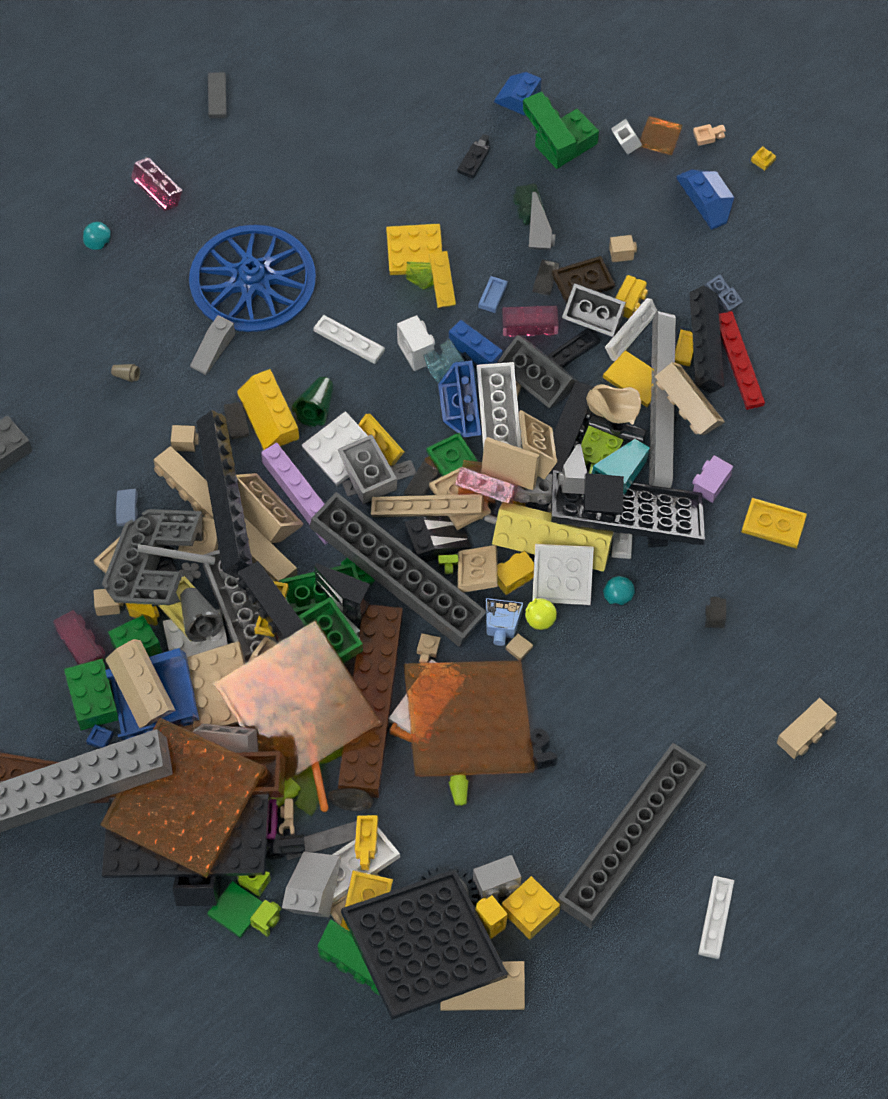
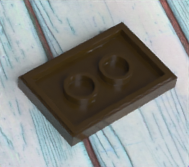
(588, 273)

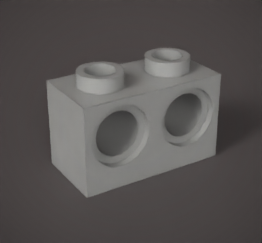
(536, 494)

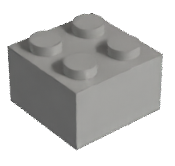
(497, 878)

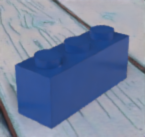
(474, 344)

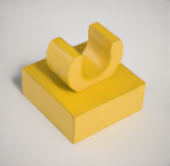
(763, 158)

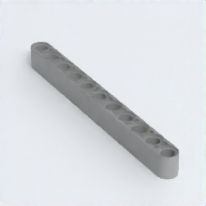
(661, 408)

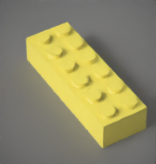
(524, 527)

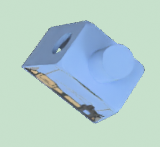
(502, 619)

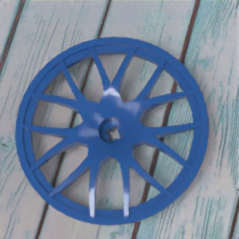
(253, 281)

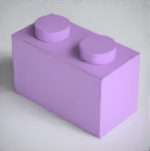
(713, 478)

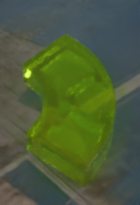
(308, 797)

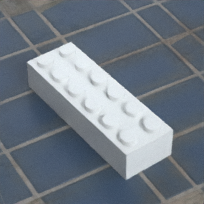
(499, 403)

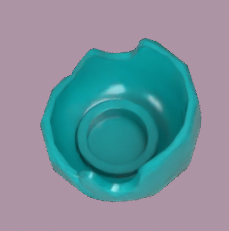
(96, 235)
(619, 590)

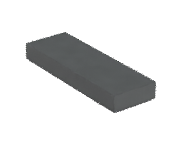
(217, 95)

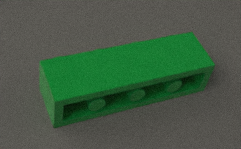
(549, 125)

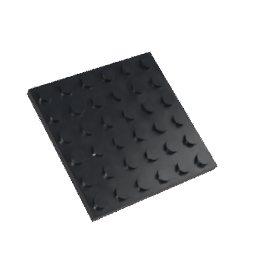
(423, 944)

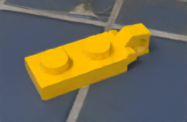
(366, 839)

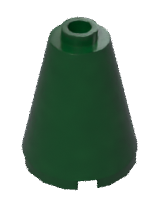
(314, 403)

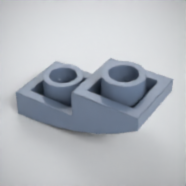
(727, 297)
(126, 506)

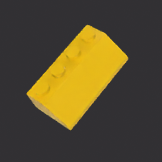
(268, 410)

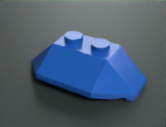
(708, 195)
(460, 399)

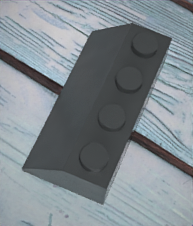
(538, 372)

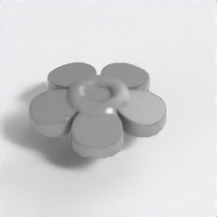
(190, 572)

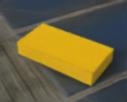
(684, 348)

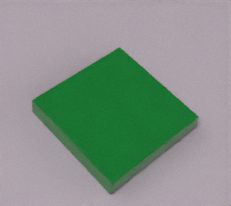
(450, 453)
(235, 909)

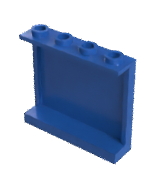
(175, 676)

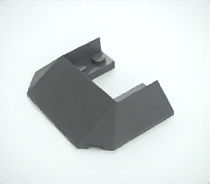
(133, 574)

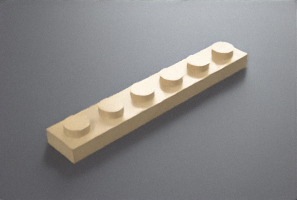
(427, 505)

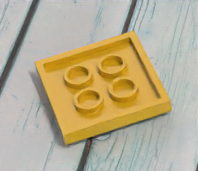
(411, 244)

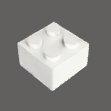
(415, 341)

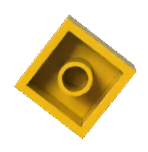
(530, 907)

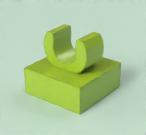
(448, 562)

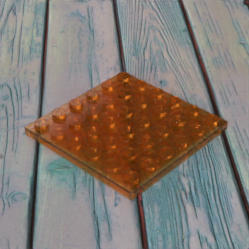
(298, 699)
(468, 718)
(192, 809)

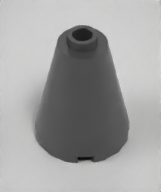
(199, 616)

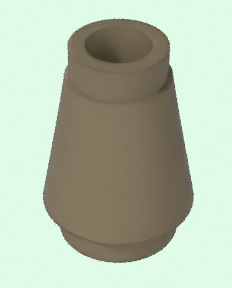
(127, 372)

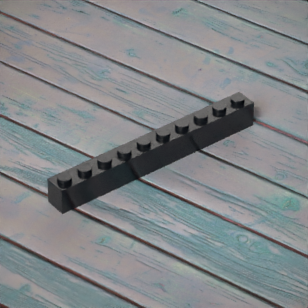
(224, 493)

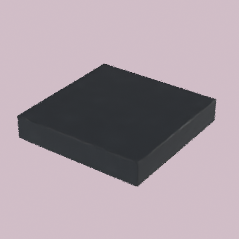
(603, 493)

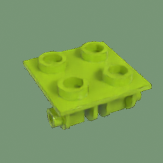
(598, 445)

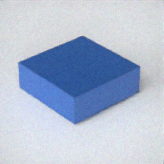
(99, 737)

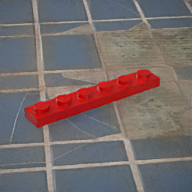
(740, 361)

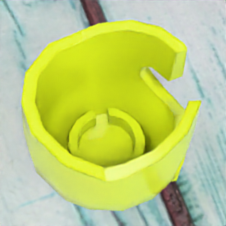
(540, 614)

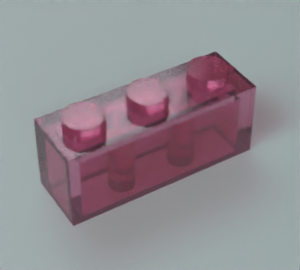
(156, 184)
(530, 321)
(486, 485)
(77, 638)

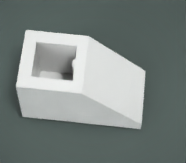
(626, 136)

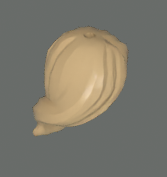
(615, 403)

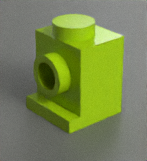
(255, 885)
(266, 917)

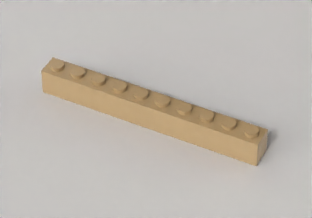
(194, 488)

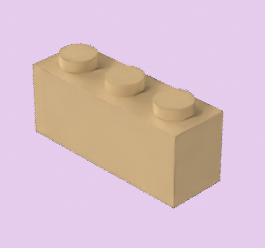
(807, 729)

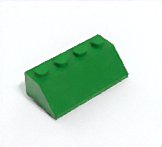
(304, 591)
(339, 947)

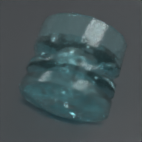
(441, 363)

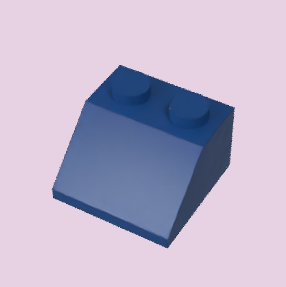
(516, 89)

